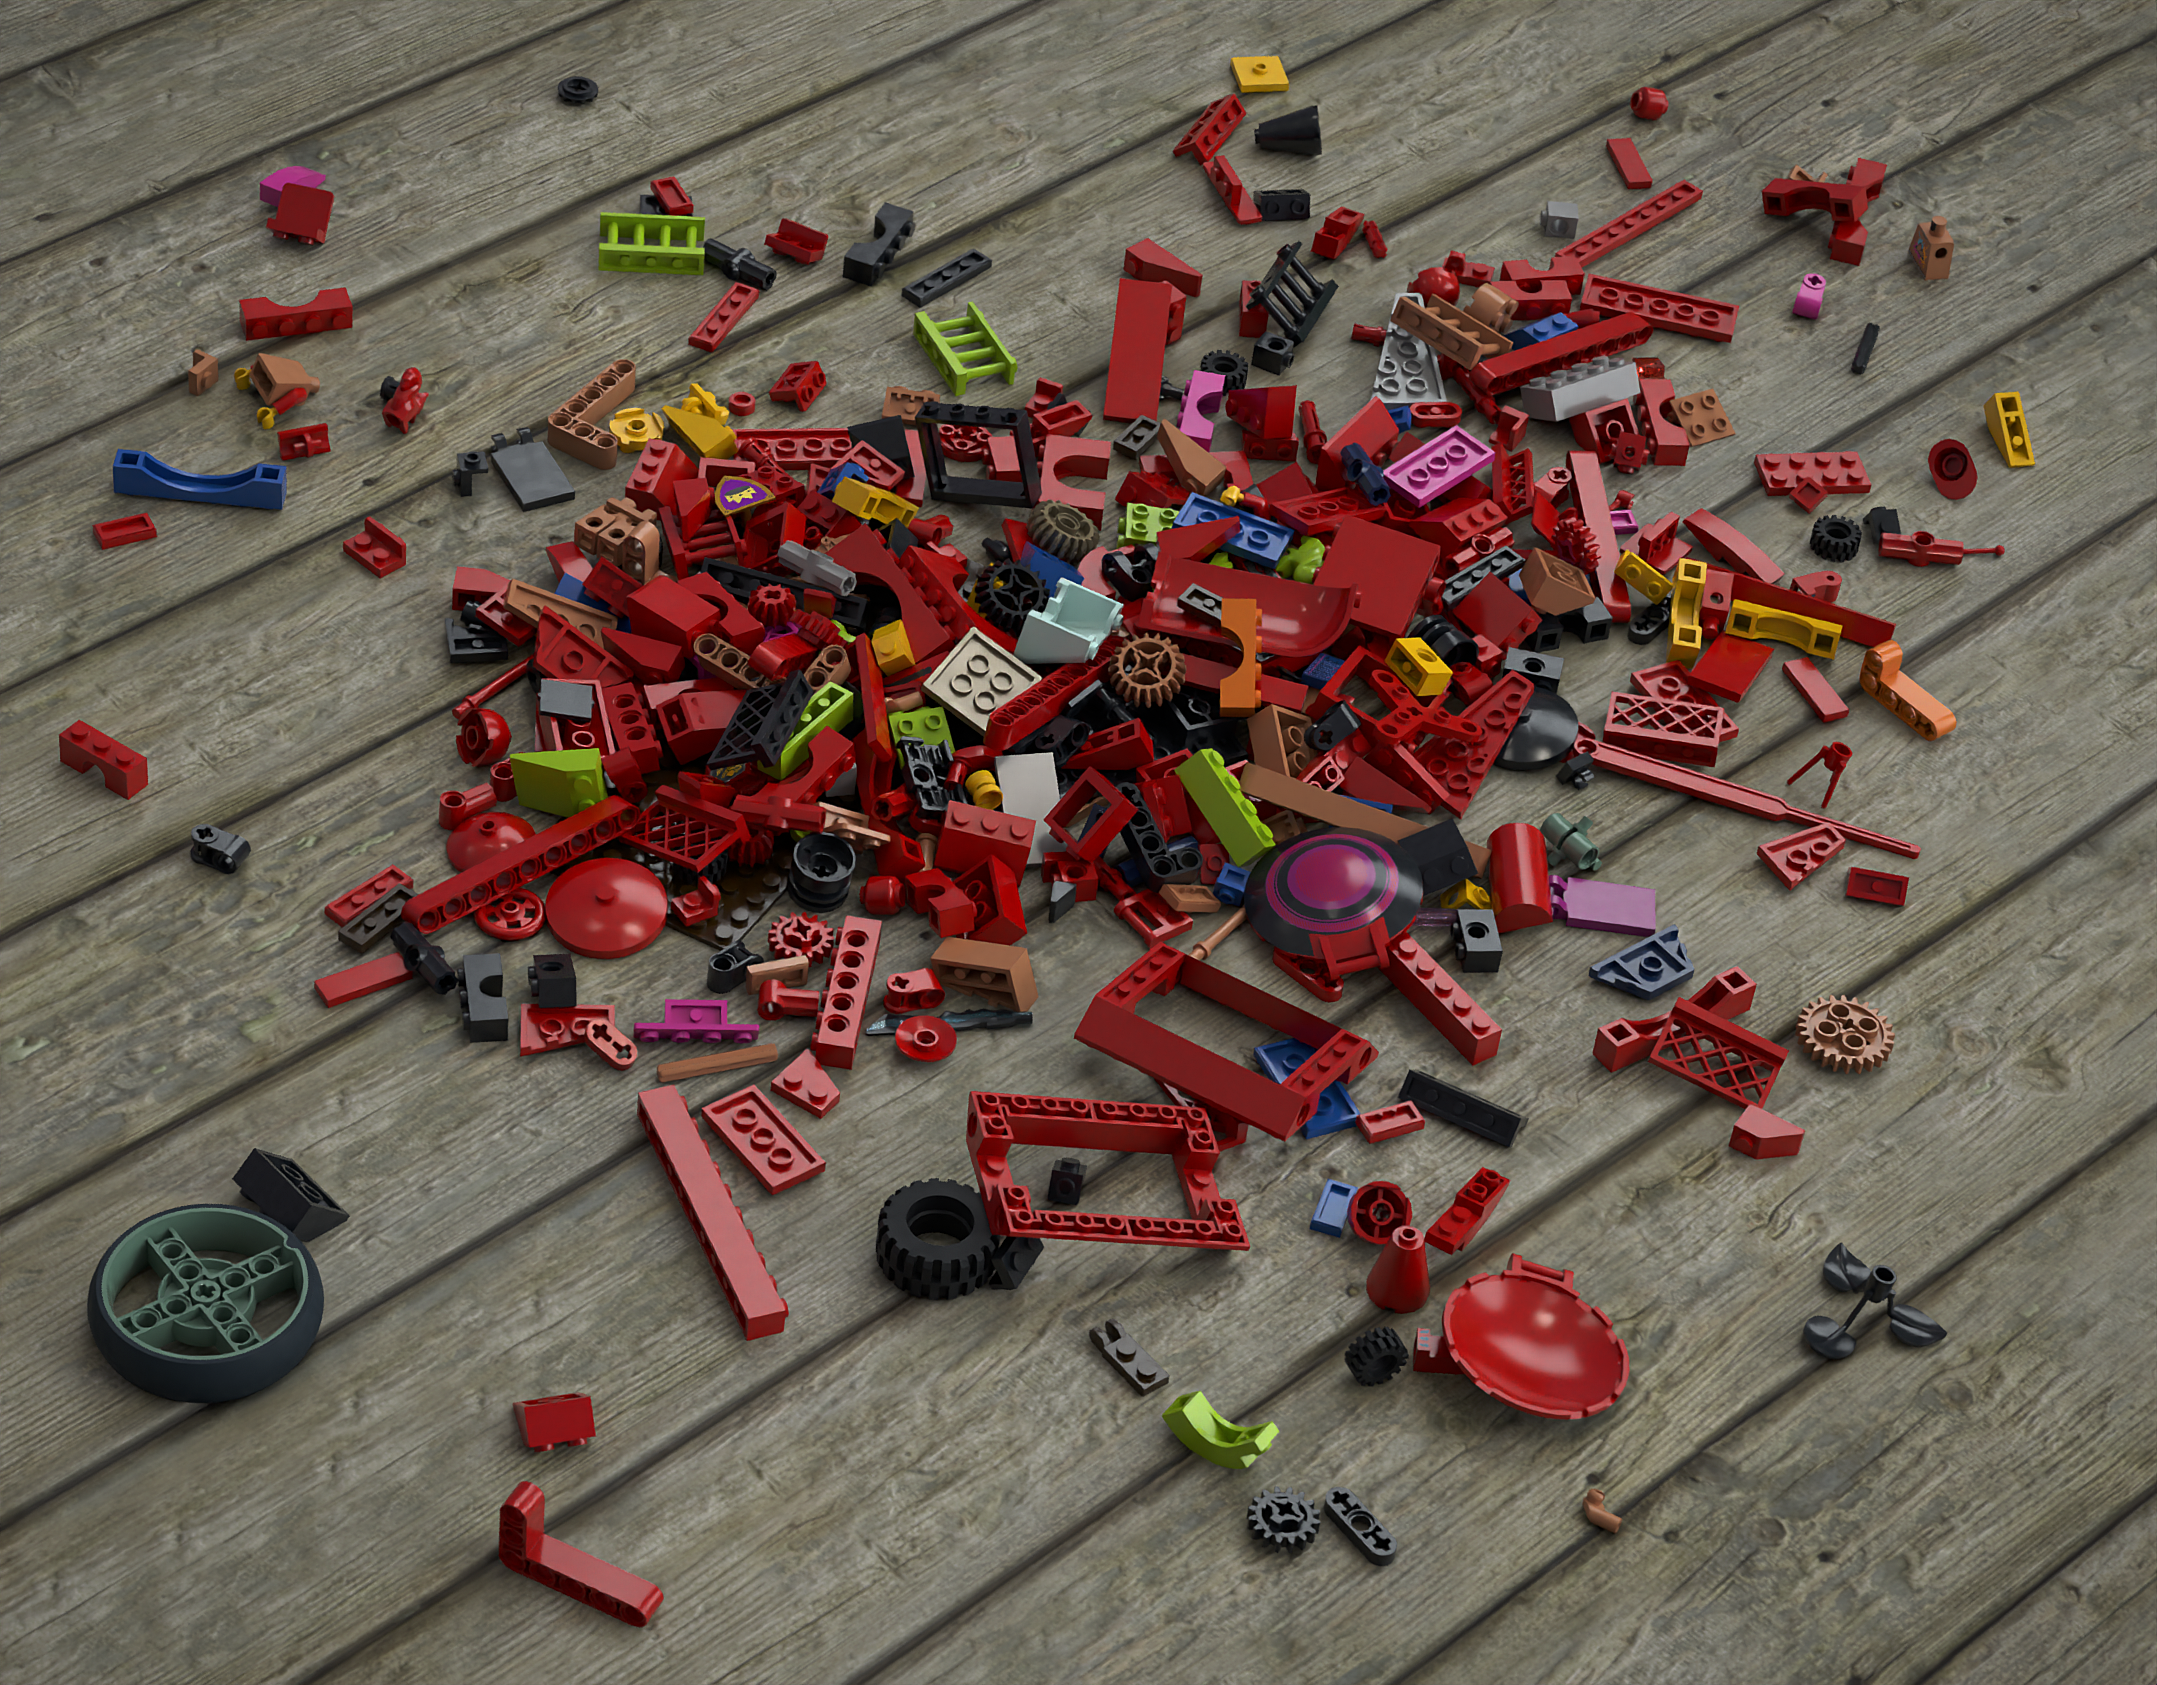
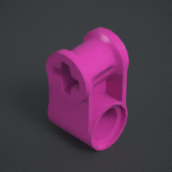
(1810, 296)

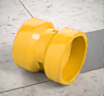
(984, 790)

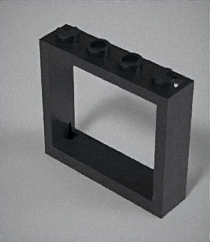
(972, 489)

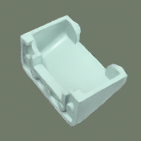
(1070, 626)

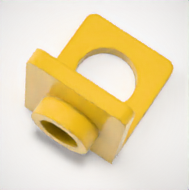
(1468, 893)

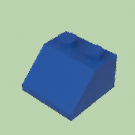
(1541, 330)

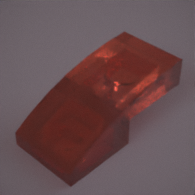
(1649, 368)

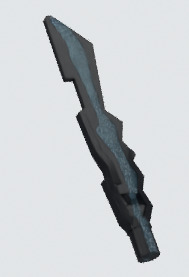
(959, 1021)

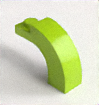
(1215, 1438)

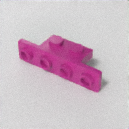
(696, 1020)

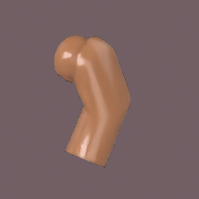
(903, 703)
(1596, 1512)

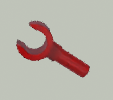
(1622, 499)

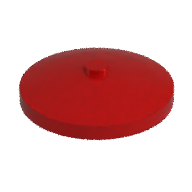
(606, 908)

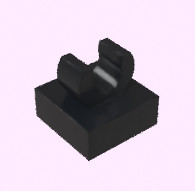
(1577, 771)

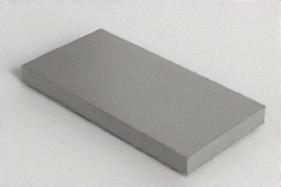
(1031, 793)

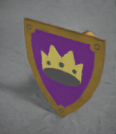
(739, 496)

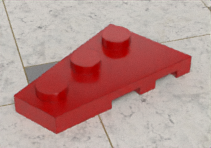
(1801, 853)
(559, 1026)

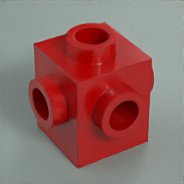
(1634, 444)

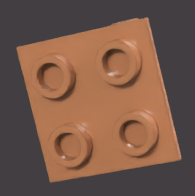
(1701, 417)

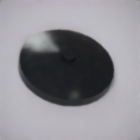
(1541, 734)

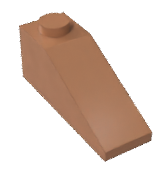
(1192, 464)

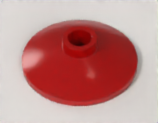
(926, 1038)

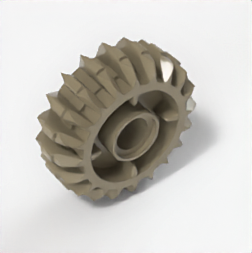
(1062, 531)

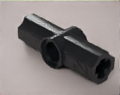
(739, 264)
(424, 958)

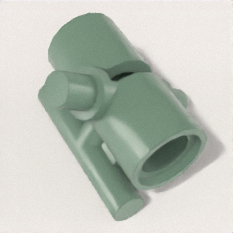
(1570, 842)

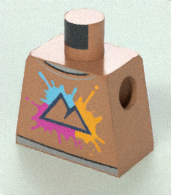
(1932, 249)

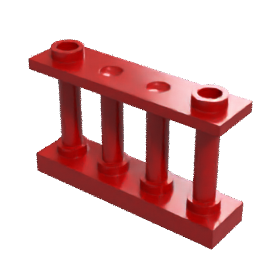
(680, 550)

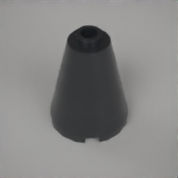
(1292, 132)

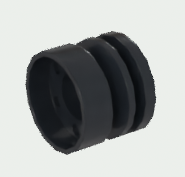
(1446, 641)
(821, 872)

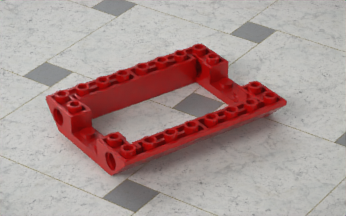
(1204, 1075)
(1179, 1131)

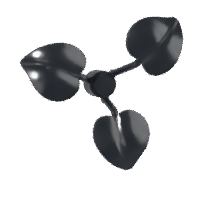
(1848, 1273)

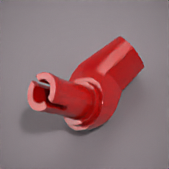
(970, 760)

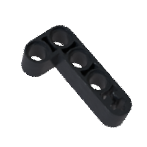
(1160, 858)

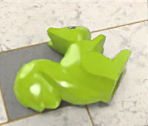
(1302, 561)

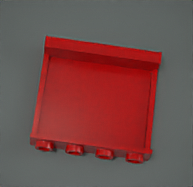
(1389, 571)

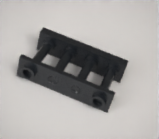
(1312, 305)

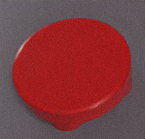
(963, 442)

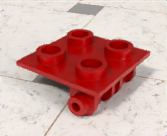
(1547, 516)

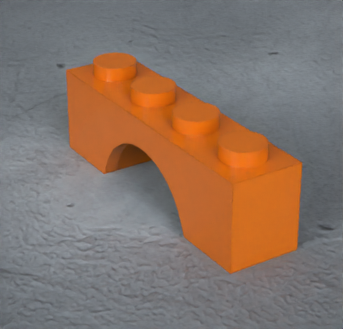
(1239, 624)

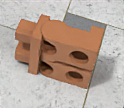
(608, 526)

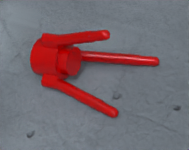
(1835, 760)

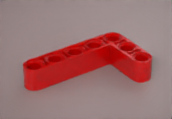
(566, 1568)

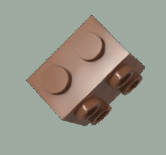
(852, 828)

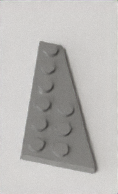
(1407, 367)

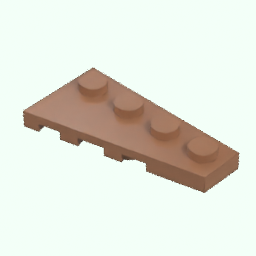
(528, 601)

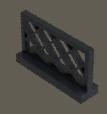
(770, 723)

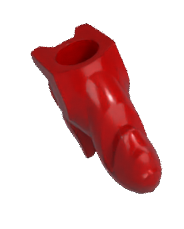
(406, 401)

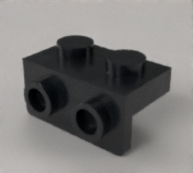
(1014, 1261)

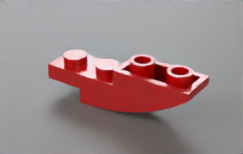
(1329, 766)
(1469, 1211)

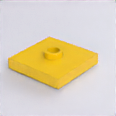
(1259, 74)

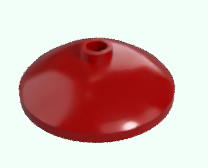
(485, 837)

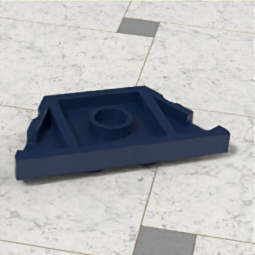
(1647, 966)

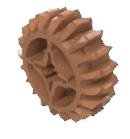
(1152, 657)

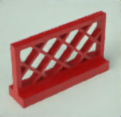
(1662, 742)
(697, 815)
(1726, 1039)

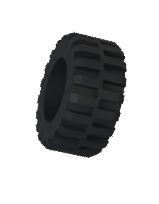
(935, 1268)

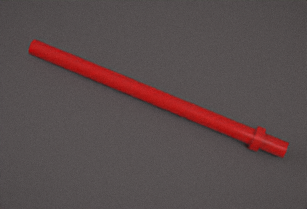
(491, 689)

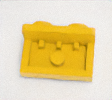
(1643, 577)

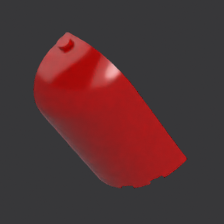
(1295, 615)

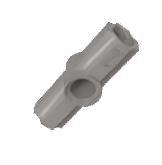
(817, 568)

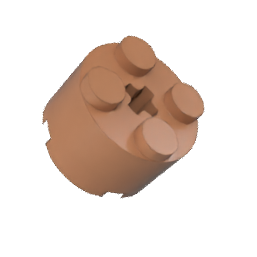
(1492, 308)

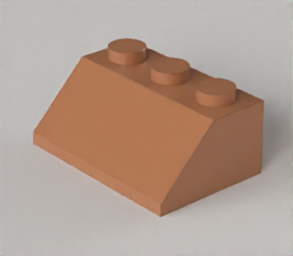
(1554, 584)
(1279, 740)

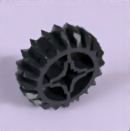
(1018, 588)

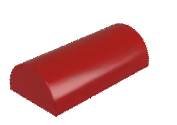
(1519, 877)

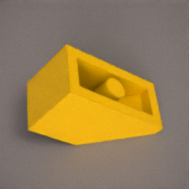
(892, 648)

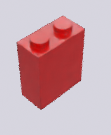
(1497, 614)

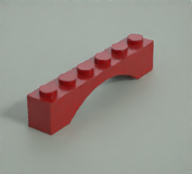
(1850, 237)
(873, 779)
(1631, 1040)

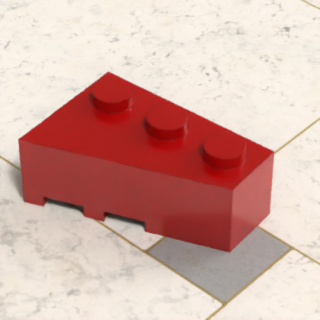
(1264, 410)

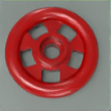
(510, 914)

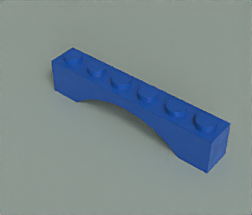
(146, 476)

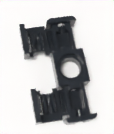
(920, 760)

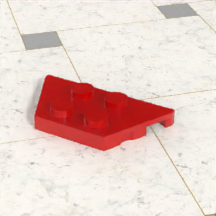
(570, 654)

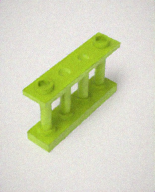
(648, 258)
(949, 362)

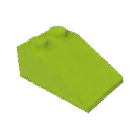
(559, 780)

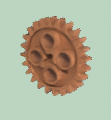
(1845, 1034)

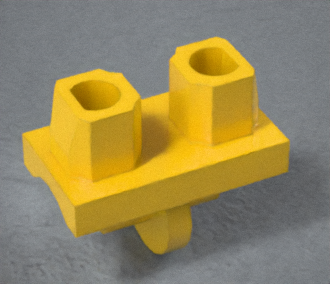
(704, 404)

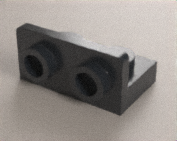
(1283, 204)

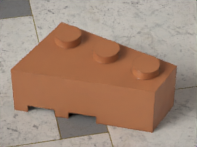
(988, 970)

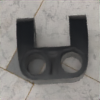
(1131, 580)

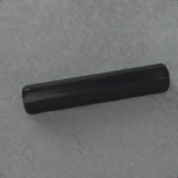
(1865, 348)

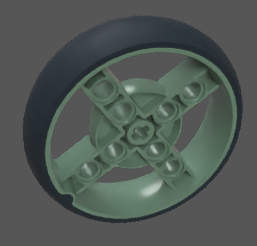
(205, 1303)

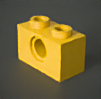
(1418, 666)

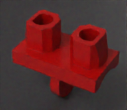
(303, 441)

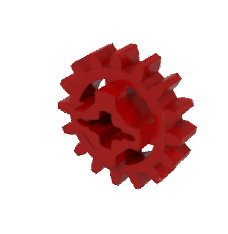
(1576, 544)
(817, 629)
(801, 937)

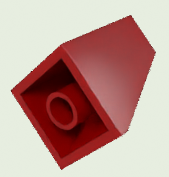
(671, 614)

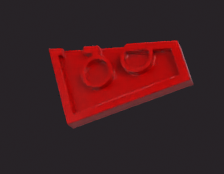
(1407, 772)

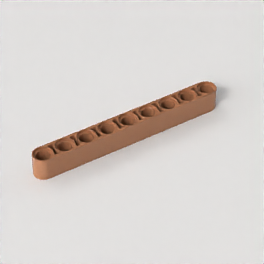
(1335, 809)

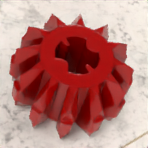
(772, 605)
(756, 849)

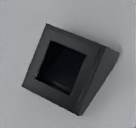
(1061, 900)

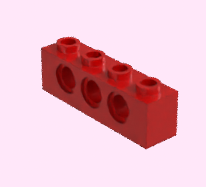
(632, 725)

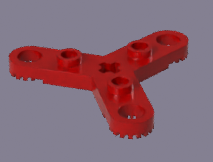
(1409, 716)

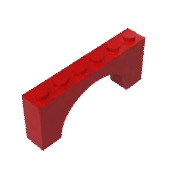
(873, 565)
(940, 580)

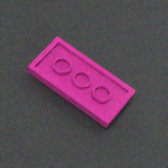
(1438, 466)

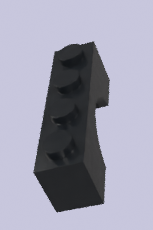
(868, 260)

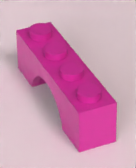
(1201, 397)

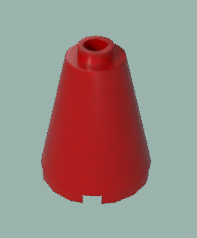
(1400, 1272)

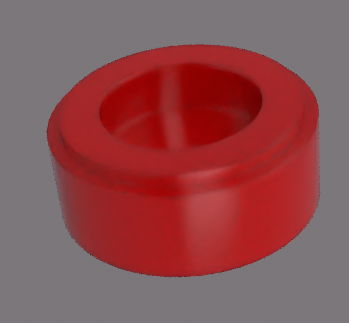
(741, 404)

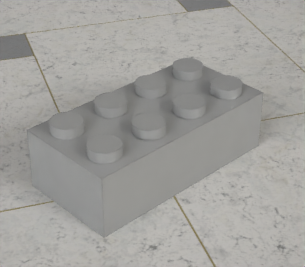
(1580, 388)

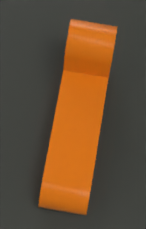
(1901, 695)

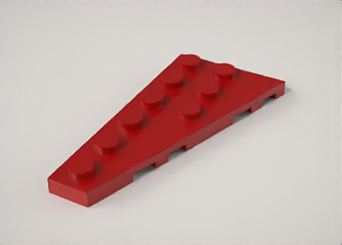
(1464, 766)

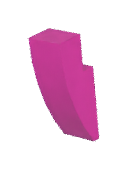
(272, 185)

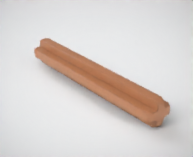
(717, 1062)

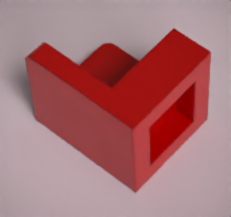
(1510, 428)

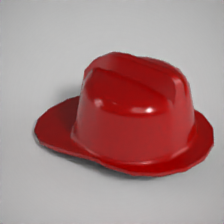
(1952, 469)

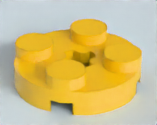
(647, 427)

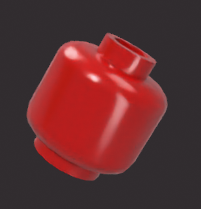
(1649, 103)
(883, 895)

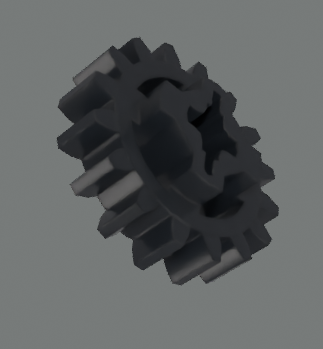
(1283, 1519)

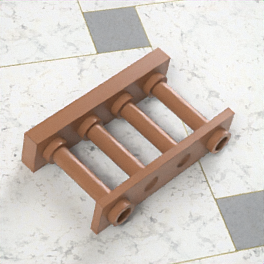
(1450, 330)

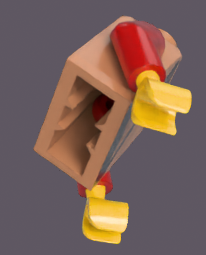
(280, 382)

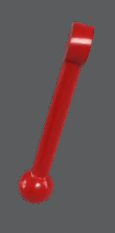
(1998, 550)

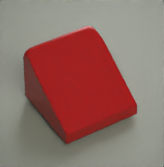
(820, 602)

